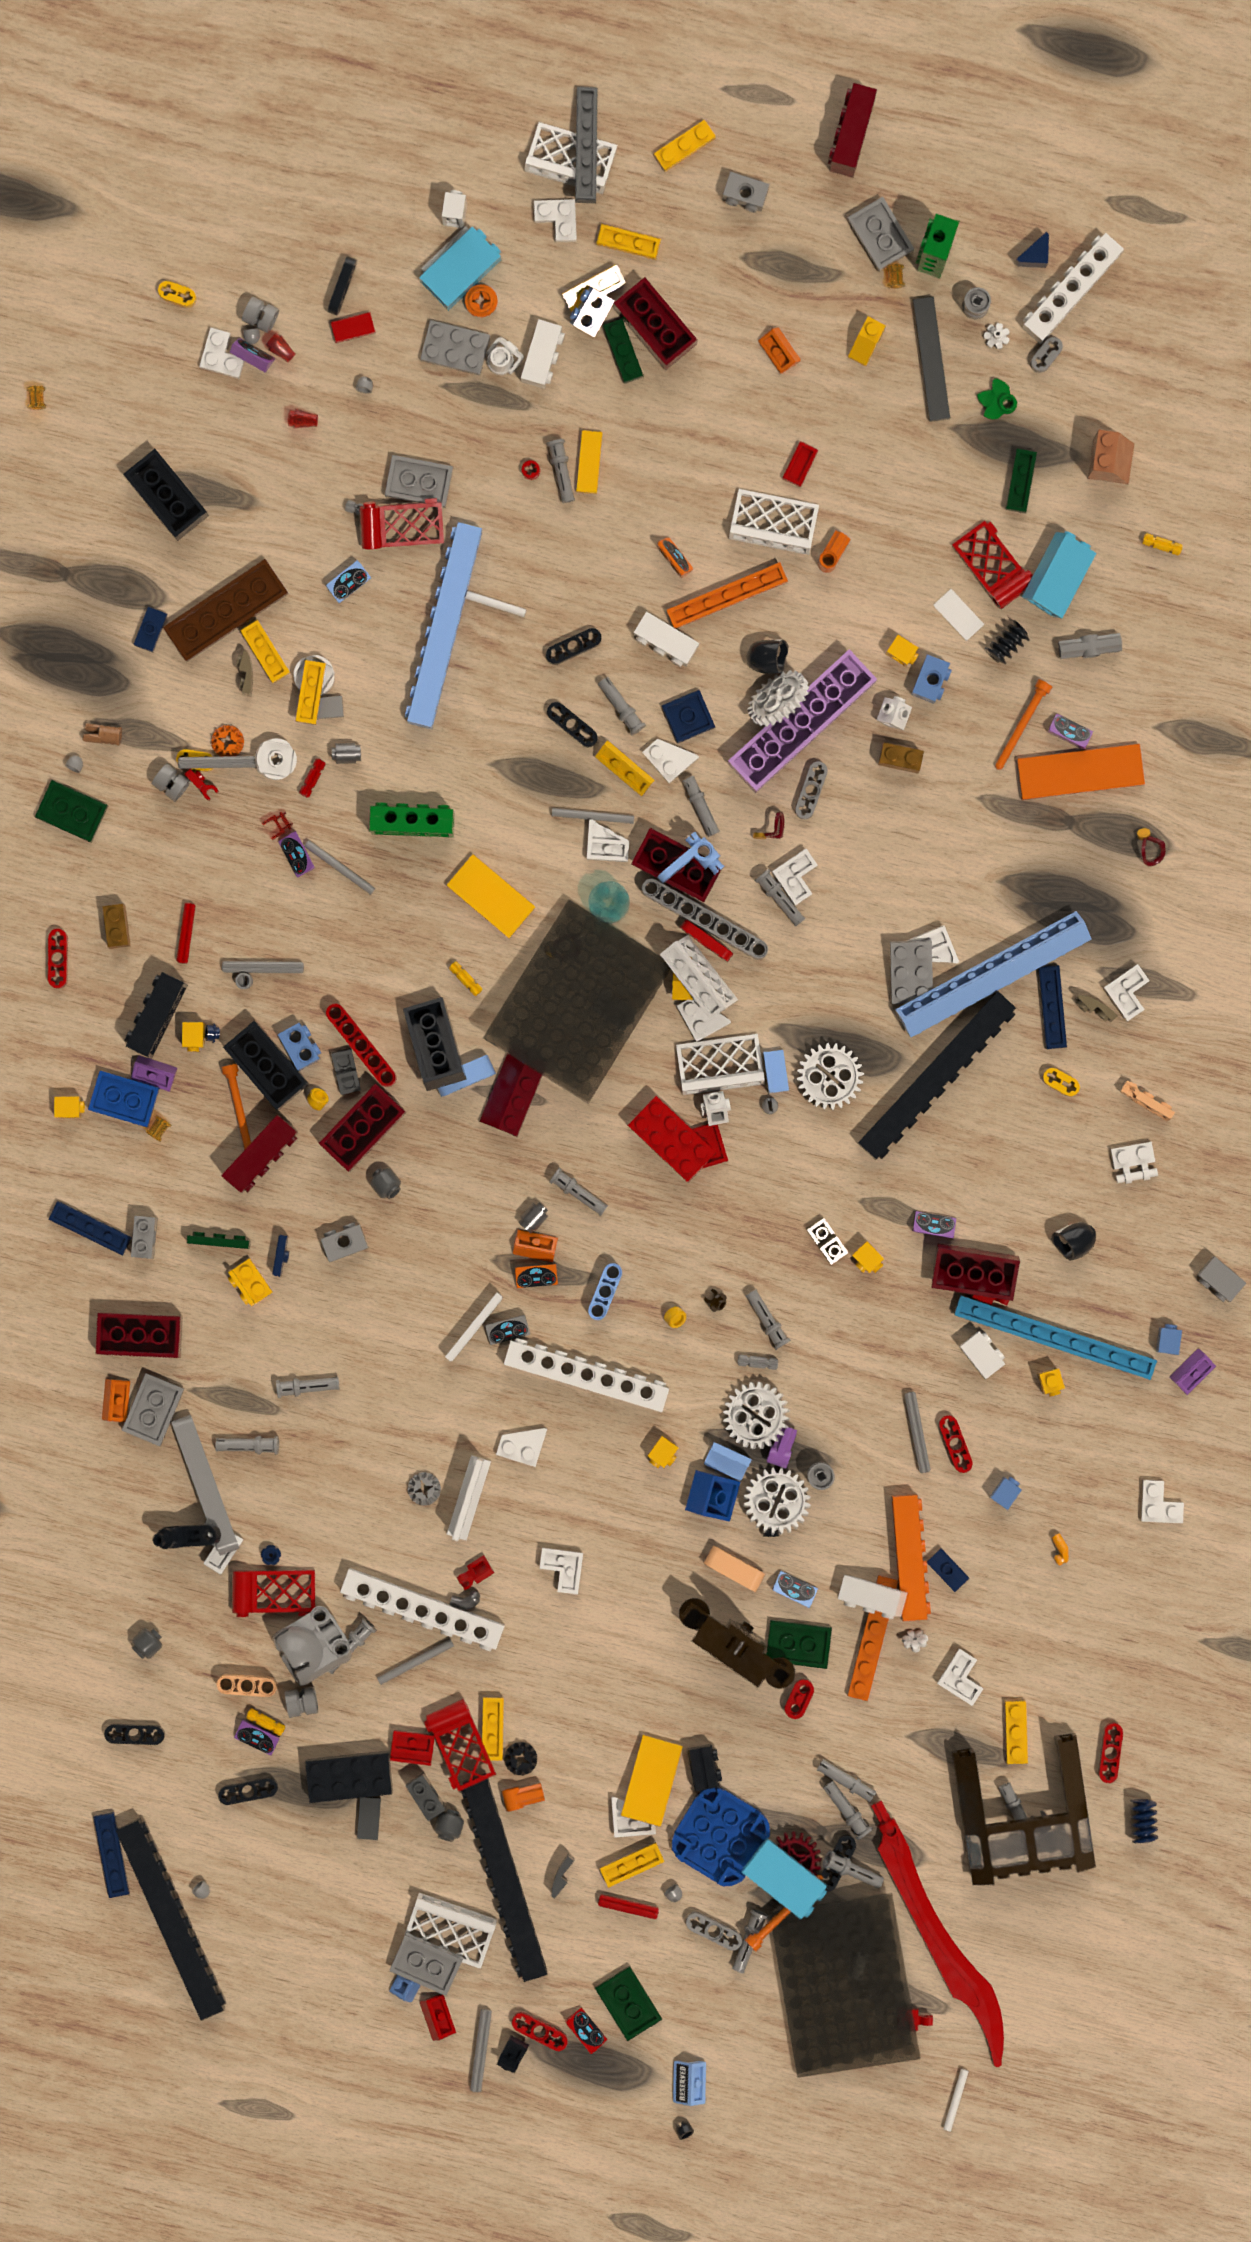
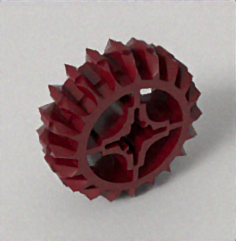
(802, 1856)

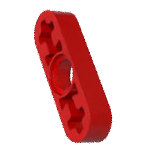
(706, 940)
(63, 943)
(956, 1460)
(1117, 1738)
(523, 2029)

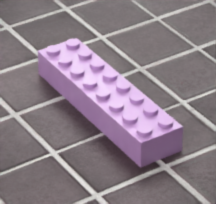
(825, 702)

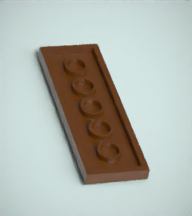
(225, 610)

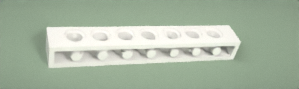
(515, 1360)
(355, 1578)

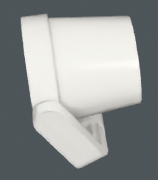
(501, 359)

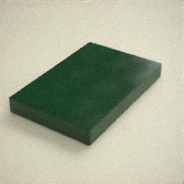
(71, 811)
(799, 1643)
(628, 2003)

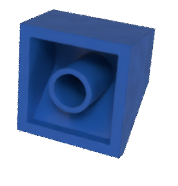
(712, 1496)

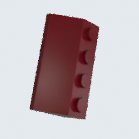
(660, 851)
(511, 1096)
(259, 1154)
(975, 1271)

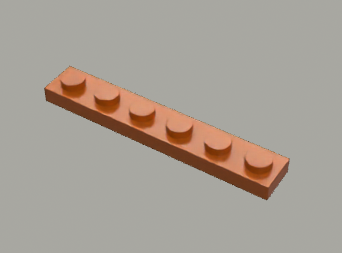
(727, 595)
(869, 1649)

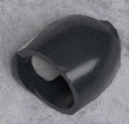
(763, 656)
(1079, 1239)

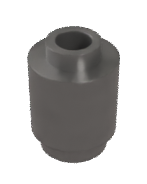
(346, 753)
(533, 1217)

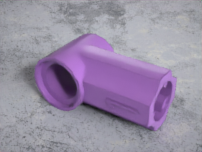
(781, 1450)

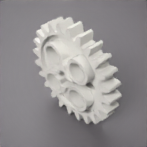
(778, 698)
(842, 1062)
(746, 1430)
(760, 1494)

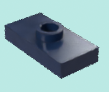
(150, 629)
(281, 1256)
(947, 1570)

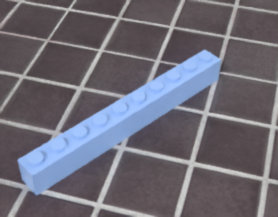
(444, 625)
(993, 974)

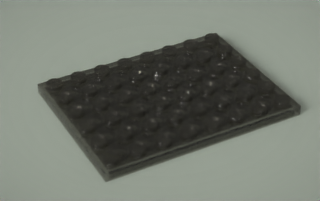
(578, 1001)
(845, 1986)

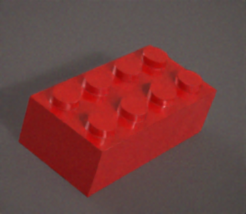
(672, 1139)

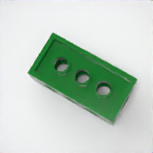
(936, 245)
(381, 811)

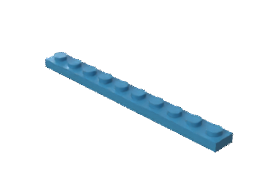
(1055, 1337)

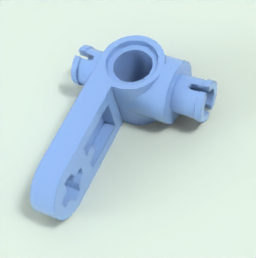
(708, 861)

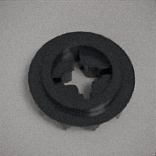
(517, 1749)

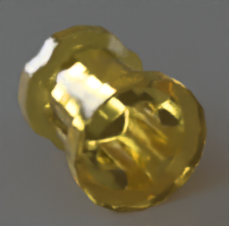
(895, 276)
(36, 397)
(158, 1128)

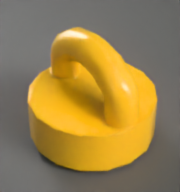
(317, 1099)
(675, 1317)

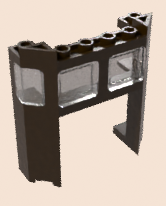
(1028, 1842)

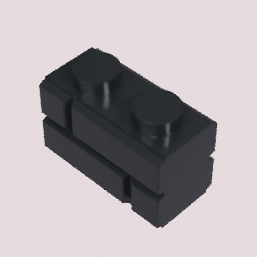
(703, 1767)

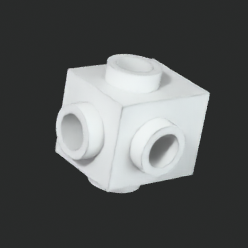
(894, 713)
(715, 1108)

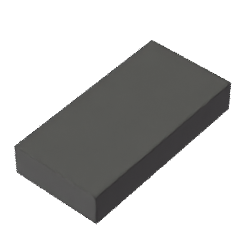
(369, 1818)

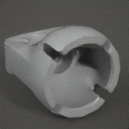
(312, 1646)

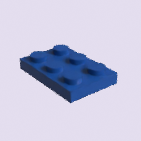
(123, 1099)

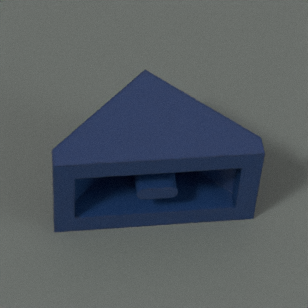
(1036, 254)

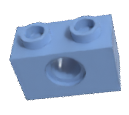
(935, 667)

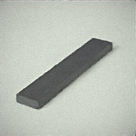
(586, 145)
(931, 359)

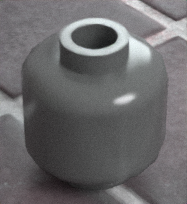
(385, 1183)
(147, 1643)
(449, 1825)

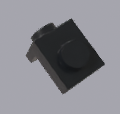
(512, 2054)

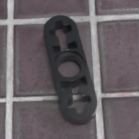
(342, 285)
(590, 645)
(557, 719)
(119, 1728)
(232, 1788)
(849, 1851)

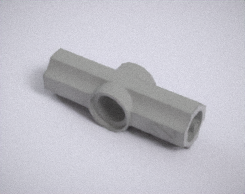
(1090, 646)

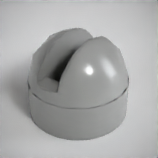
(251, 335)
(364, 385)
(74, 763)
(240, 981)
(765, 1107)
(201, 1890)
(673, 1893)

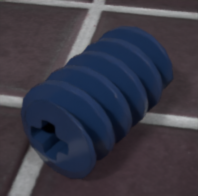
(1144, 1820)

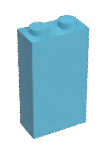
(461, 268)
(1059, 574)
(784, 1879)

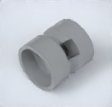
(976, 303)
(253, 312)
(164, 779)
(820, 1475)
(301, 1702)

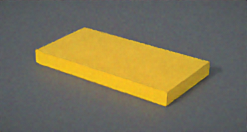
(491, 896)
(651, 1781)

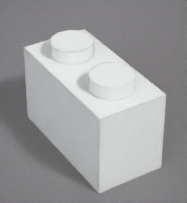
(454, 209)
(982, 1354)

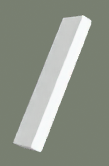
(474, 1327)

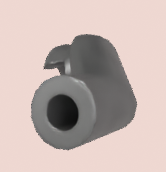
(467, 1602)

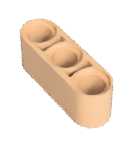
(734, 1568)
(237, 1688)

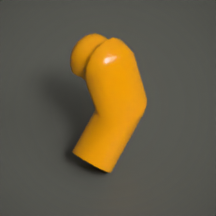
(1063, 1549)

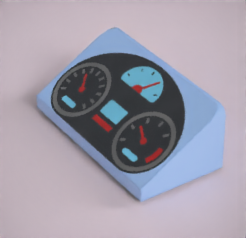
(348, 581)
(795, 1589)

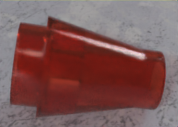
(280, 347)
(302, 419)

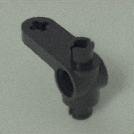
(187, 1536)

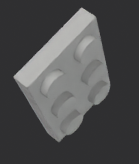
(880, 234)
(455, 347)
(418, 480)
(910, 970)
(153, 1409)
(426, 1964)

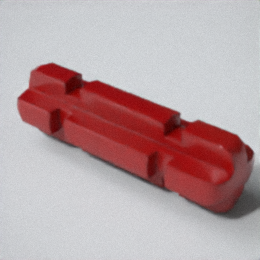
(312, 778)

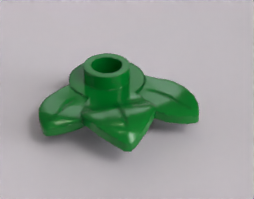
(994, 400)

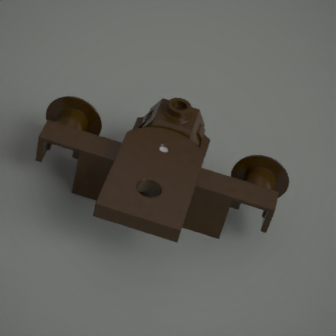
(735, 1646)

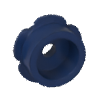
(212, 1033)
(271, 1560)

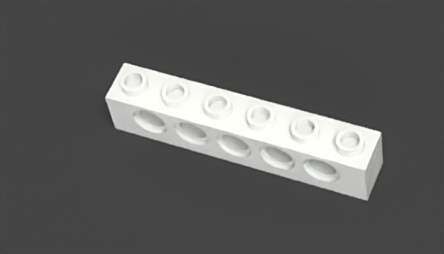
(1041, 330)

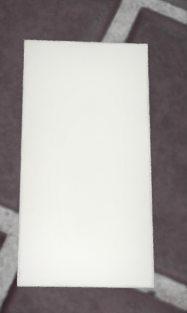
(958, 614)

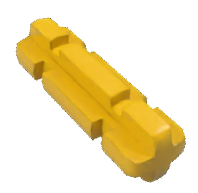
(1162, 544)
(465, 978)
(265, 1721)

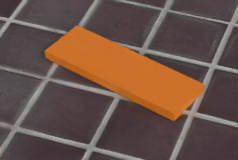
(1080, 771)

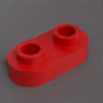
(799, 1699)

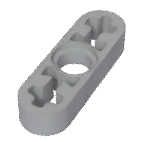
(821, 777)
(697, 1929)

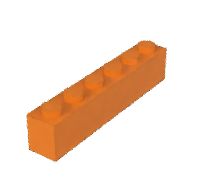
(909, 1556)

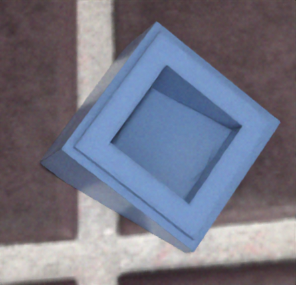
(404, 1988)

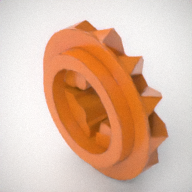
(474, 294)
(232, 749)

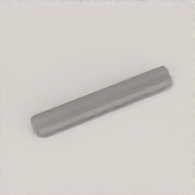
(216, 762)
(262, 967)
(917, 1432)
(480, 2051)

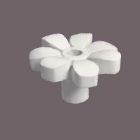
(996, 340)
(915, 1640)

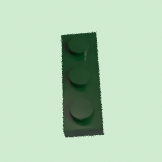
(623, 351)
(1021, 481)
(218, 1240)

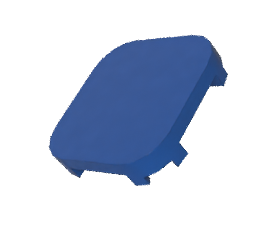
(719, 1835)

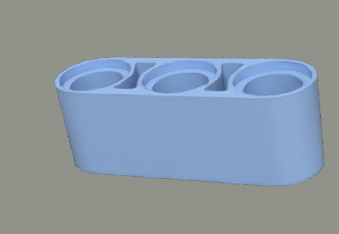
(475, 1072)
(605, 1281)

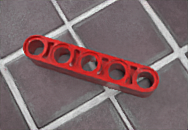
(354, 1038)

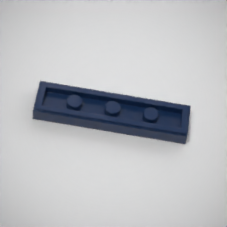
(1052, 1007)
(90, 1228)
(111, 1855)

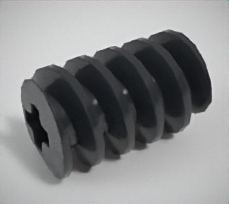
(1008, 643)

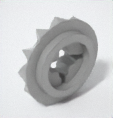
(429, 1480)

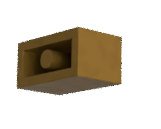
(901, 758)
(116, 926)

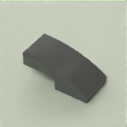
(346, 1071)
(559, 1880)

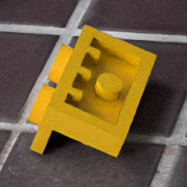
(250, 1283)

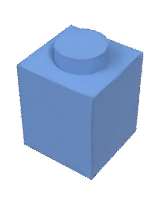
(1169, 1340)
(1006, 1492)

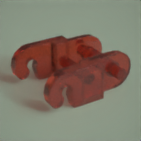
(282, 830)

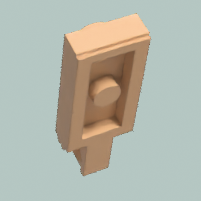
(1147, 1101)

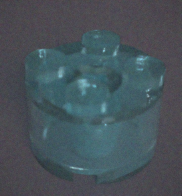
(603, 892)

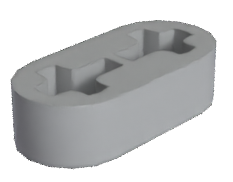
(1049, 357)

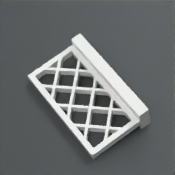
(561, 172)
(769, 538)
(691, 975)
(721, 1082)
(468, 1498)
(459, 1916)

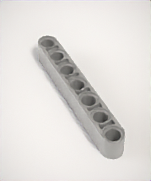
(698, 910)
(204, 1482)

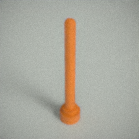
(1041, 690)
(231, 1072)
(757, 1939)

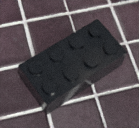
(166, 494)
(156, 1014)
(434, 1044)
(266, 1065)
(349, 1776)

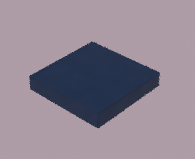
(688, 716)

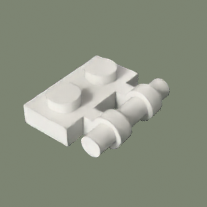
(1131, 1156)

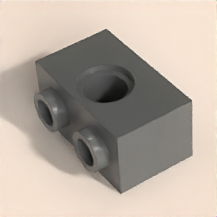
(425, 1796)

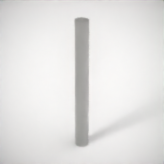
(593, 815)
(339, 867)
(415, 1661)

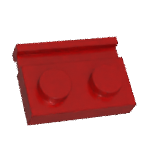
(412, 1747)

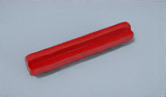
(186, 933)
(628, 1906)

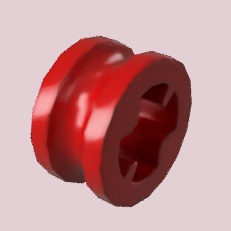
(533, 475)

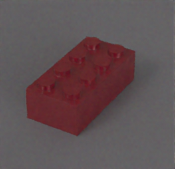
(853, 128)
(655, 323)
(362, 1128)
(139, 1335)

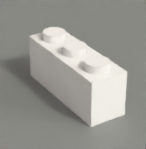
(542, 354)
(665, 640)
(872, 1597)

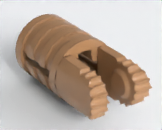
(107, 734)

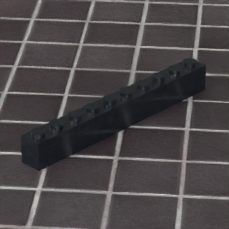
(936, 1076)
(505, 1879)
(170, 1919)

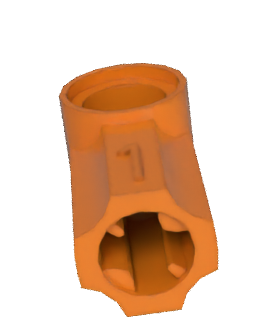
(833, 550)
(517, 1798)

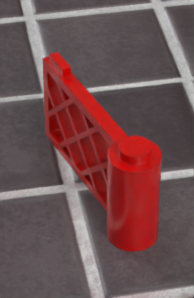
(373, 524)
(1012, 584)
(245, 1592)
(447, 1720)

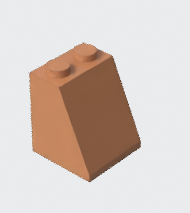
(1111, 457)

